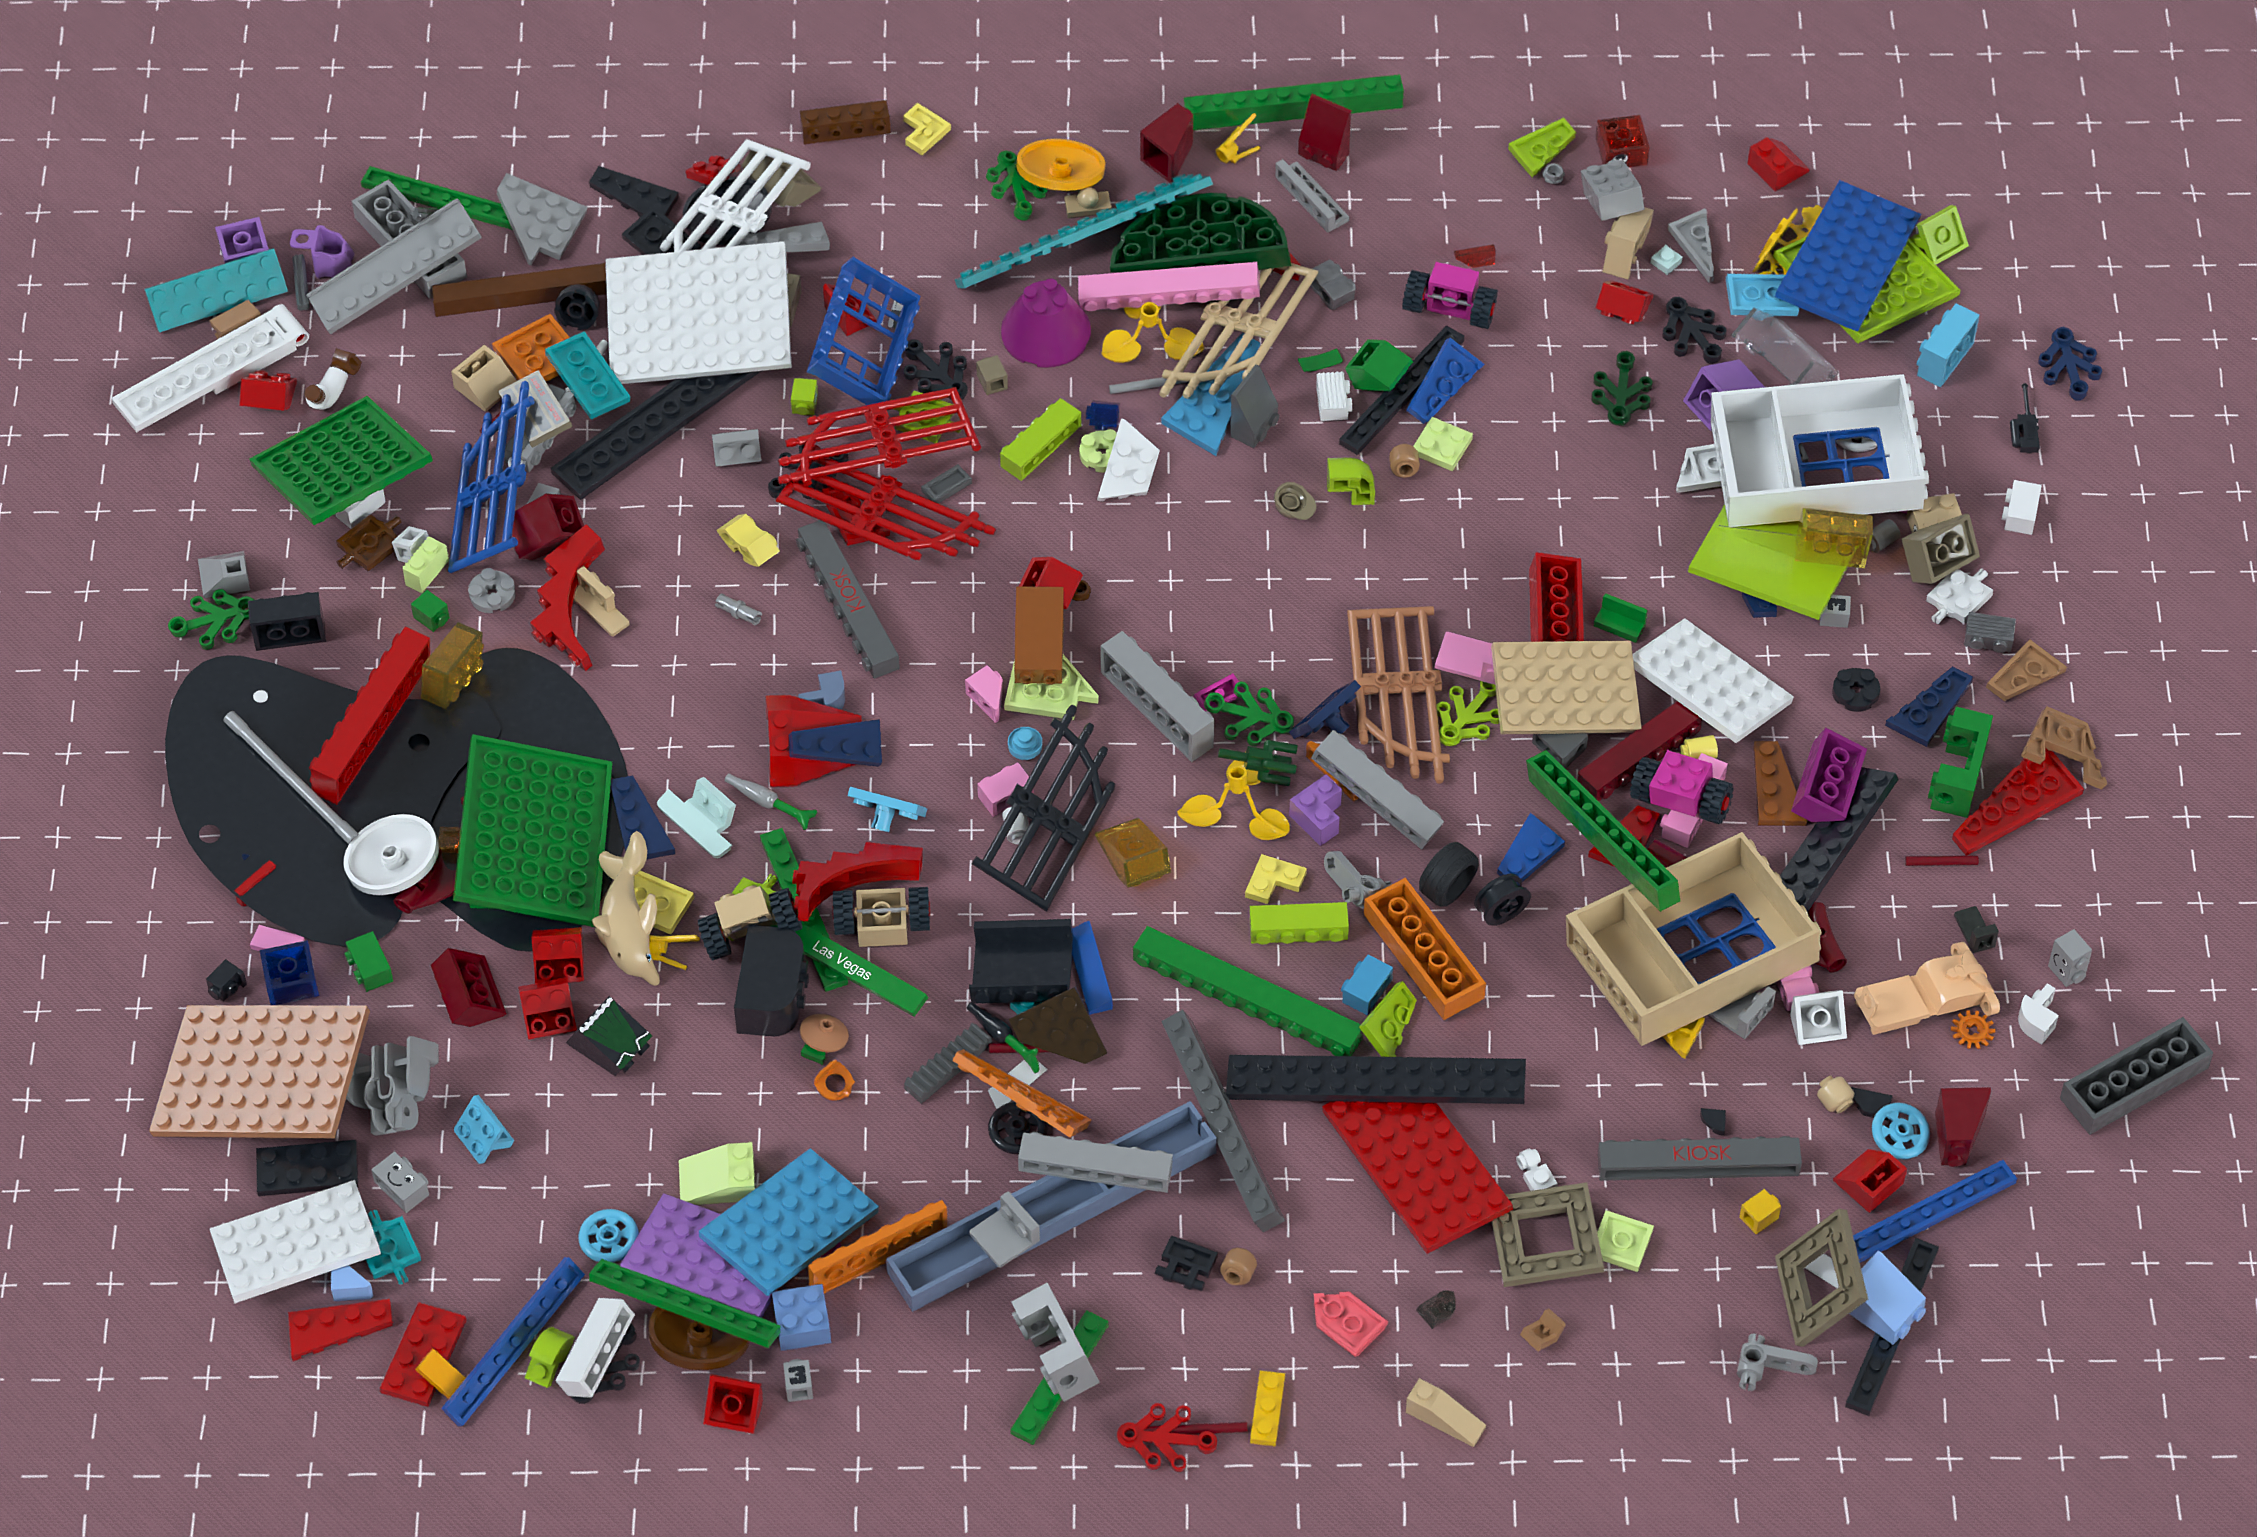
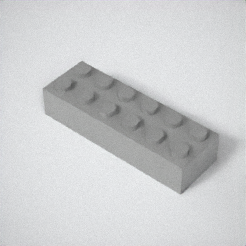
(386, 215)
(1157, 696)

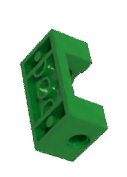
(1953, 786)

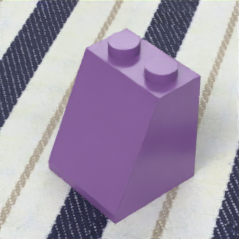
(1718, 378)

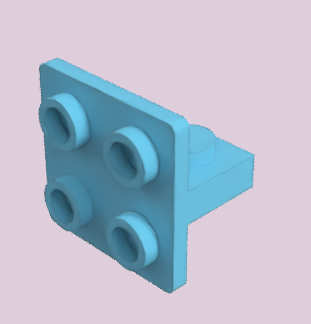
(481, 1130)

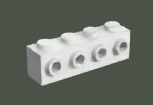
(595, 1347)

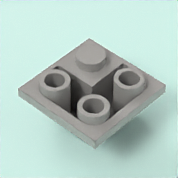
(224, 573)

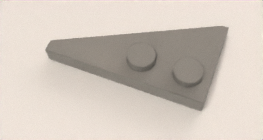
(1694, 238)

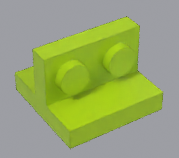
(1941, 235)

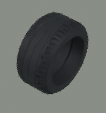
(1448, 874)

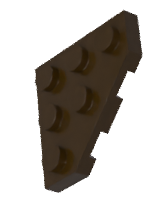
(1060, 1027)

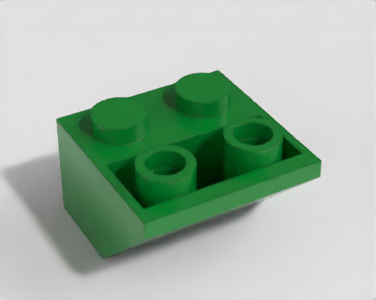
(1377, 366)

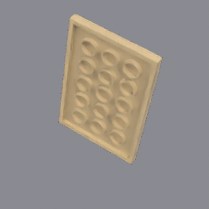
(1565, 687)

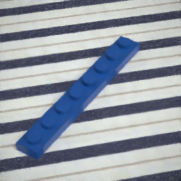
(1933, 1209)
(513, 1341)

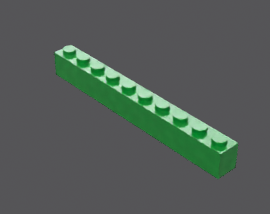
(1292, 101)
(1603, 830)
(1247, 993)

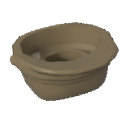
(1294, 501)

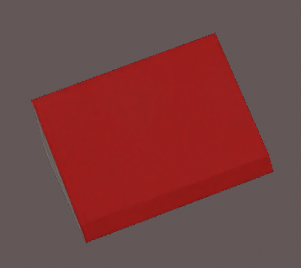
(847, 322)
(733, 1403)

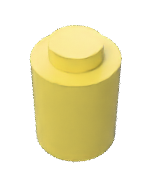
(1696, 746)

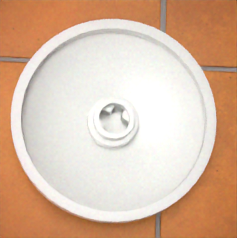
(391, 854)

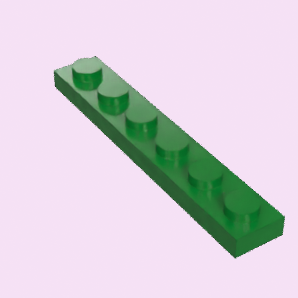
(1043, 1401)

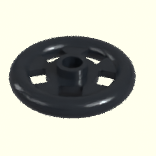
(996, 1124)

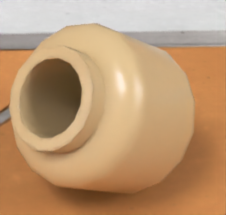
(1835, 1094)

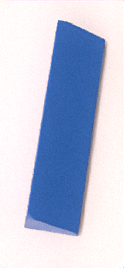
(1090, 970)

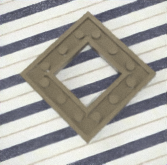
(1580, 1261)
(1809, 1320)

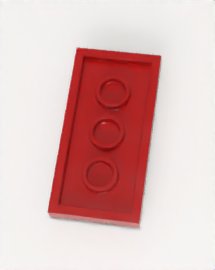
(427, 1330)

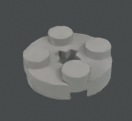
(488, 580)

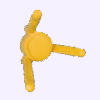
(1228, 150)
(659, 945)

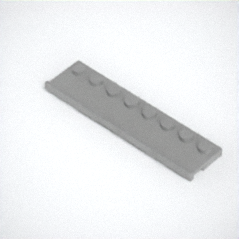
(394, 266)

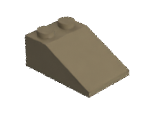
(1940, 549)

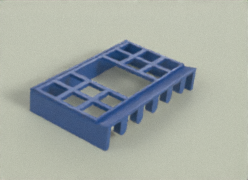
(891, 289)

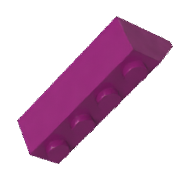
(1829, 778)

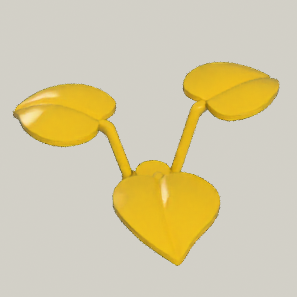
(1121, 347)
(1204, 811)

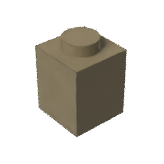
(992, 375)

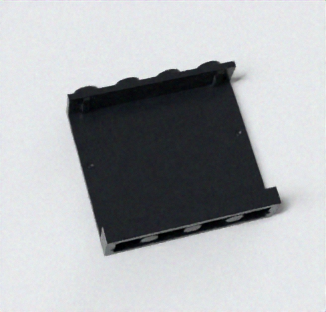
(1021, 960)

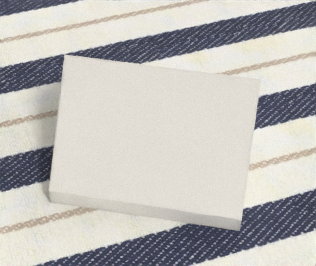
(1818, 1017)

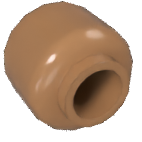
(1404, 460)
(1238, 1266)

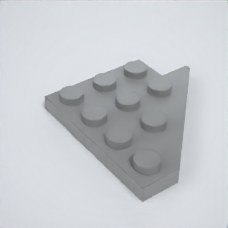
(539, 217)

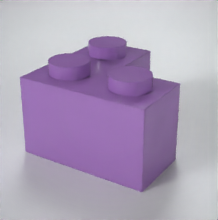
(1314, 809)

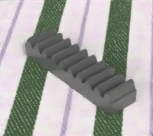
(942, 1068)

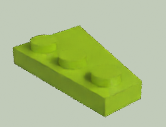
(1542, 145)
(1388, 1020)

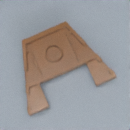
(2067, 737)

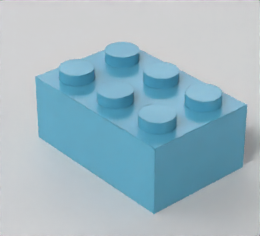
(1947, 344)

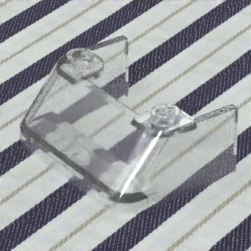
(1783, 348)

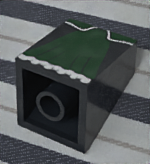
(610, 1038)

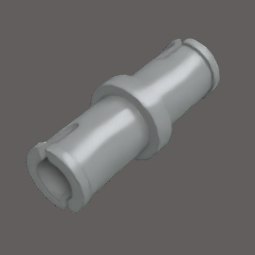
(738, 609)

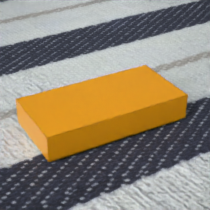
(440, 1373)

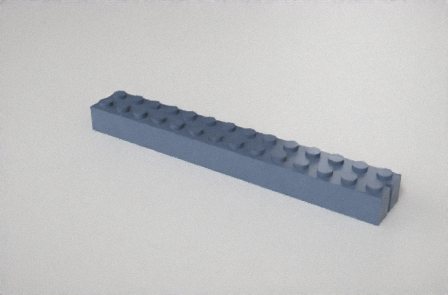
(1055, 1203)

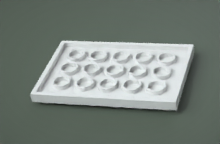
(1710, 680)
(295, 1241)

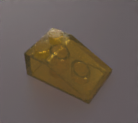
(1134, 852)

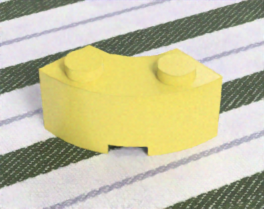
(749, 540)

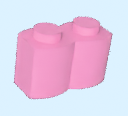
(1796, 985)

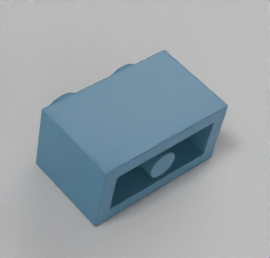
(1366, 984)

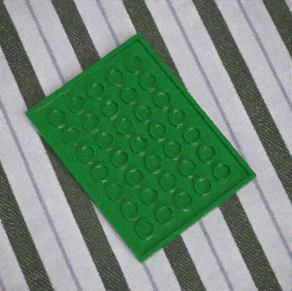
(533, 830)

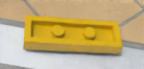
(1267, 1408)

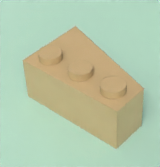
(1624, 240)

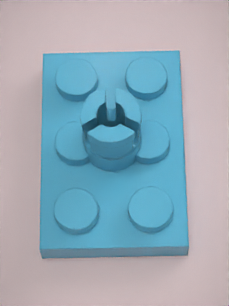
(1757, 291)
(886, 807)

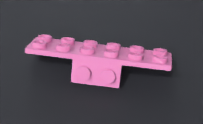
(1466, 657)

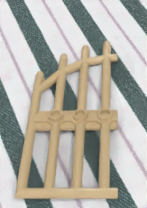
(1242, 321)

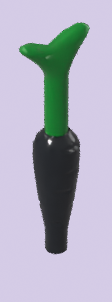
(1003, 1034)

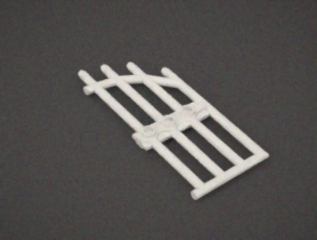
(730, 212)

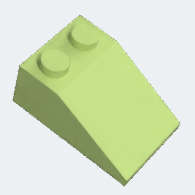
(718, 1174)

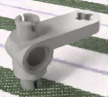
(1353, 884)
(1770, 1357)

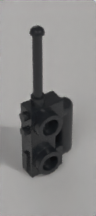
(2027, 425)

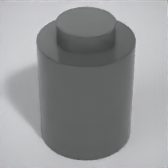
(1884, 535)

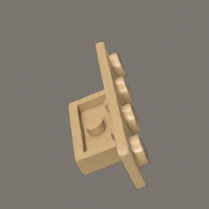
(599, 602)

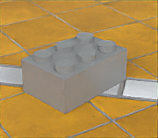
(1612, 189)

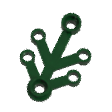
(1624, 362)

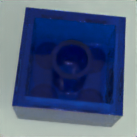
(289, 973)

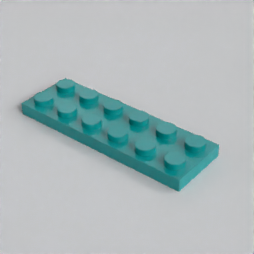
(215, 290)

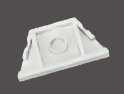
(1129, 464)
(1699, 469)

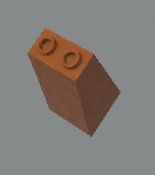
(1039, 635)

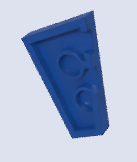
(1530, 849)

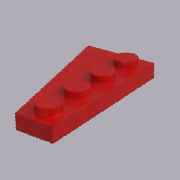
(325, 1326)

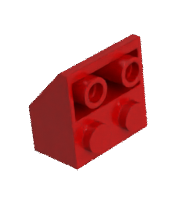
(267, 391)
(1052, 573)
(558, 954)
(547, 1008)
(1872, 1178)

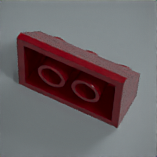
(467, 987)

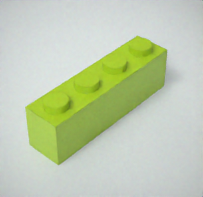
(1040, 439)
(1298, 923)

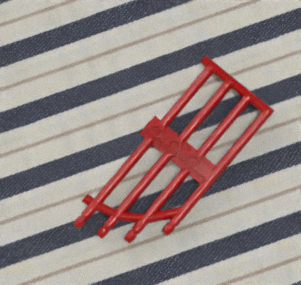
(883, 436)
(876, 504)

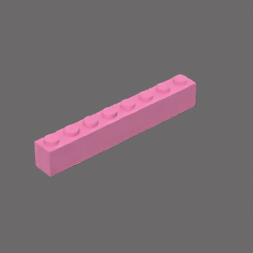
(1169, 286)

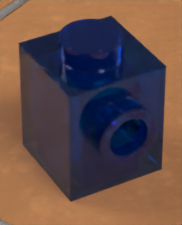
(1103, 414)

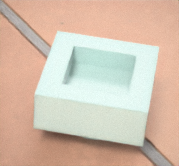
(1666, 260)

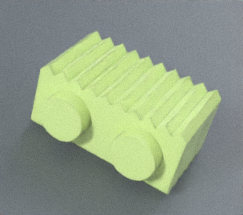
(425, 564)

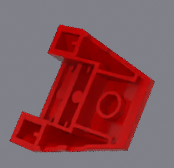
(792, 714)

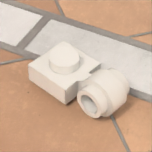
(1535, 1177)

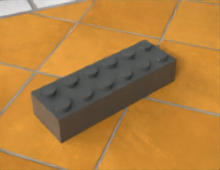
(2136, 1075)

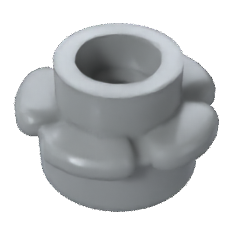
(1553, 174)

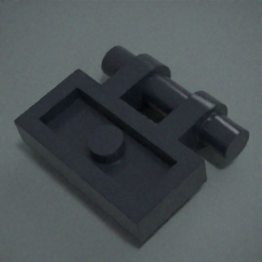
(1189, 1257)

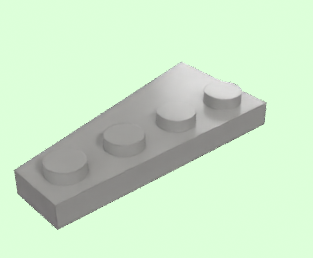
(797, 238)

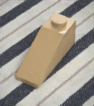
(1443, 1412)

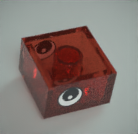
(1623, 140)

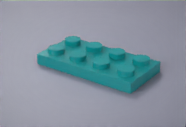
(587, 375)

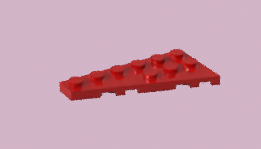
(2017, 800)

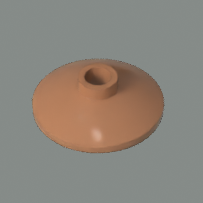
(824, 1033)

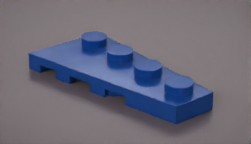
(1443, 380)

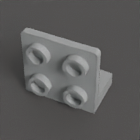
(1746, 1012)
(1006, 1231)

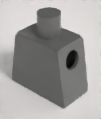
(1562, 747)

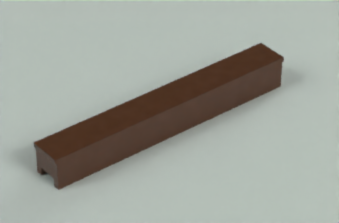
(515, 289)

